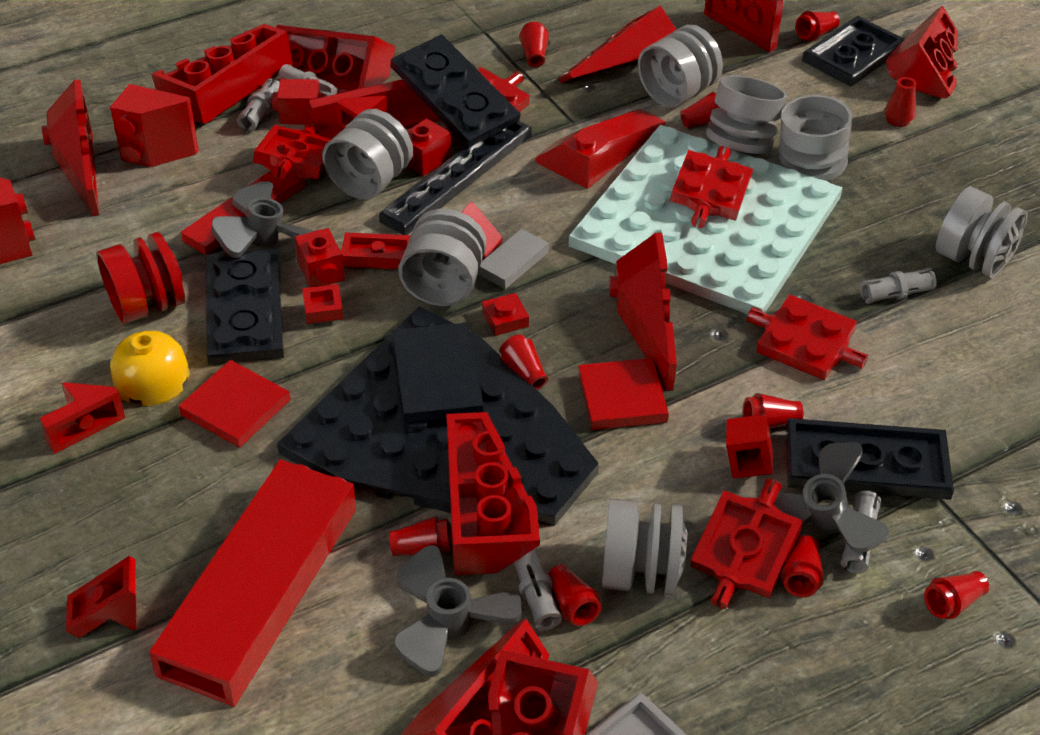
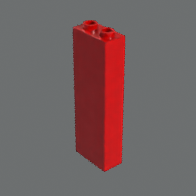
(254, 583)

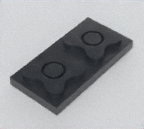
(455, 90)
(243, 307)
(892, 459)

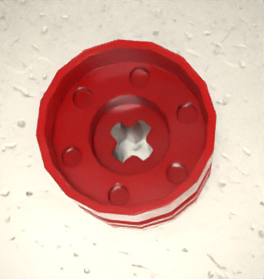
(148, 275)

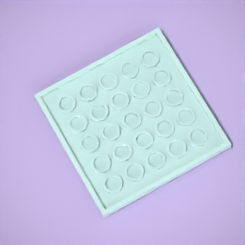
(727, 259)

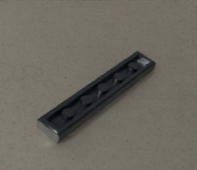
(452, 178)

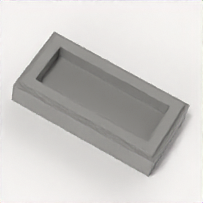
(513, 258)

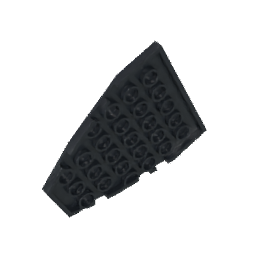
(364, 439)

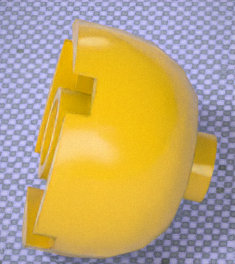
(149, 367)

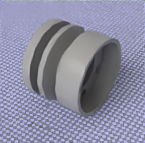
(680, 65)
(746, 114)
(815, 136)
(367, 154)
(974, 228)
(442, 257)
(643, 547)

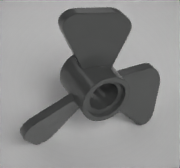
(259, 226)
(836, 465)
(425, 640)

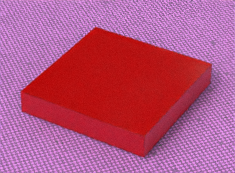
(622, 394)
(234, 403)

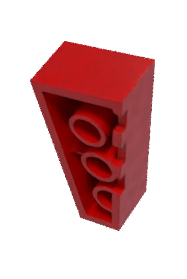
(227, 71)

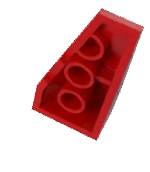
(340, 57)

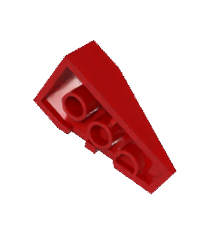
(624, 45)
(928, 56)
(72, 143)
(599, 148)
(645, 304)
(490, 508)
(539, 696)
(464, 704)

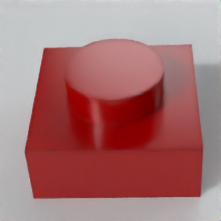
(322, 303)
(505, 314)

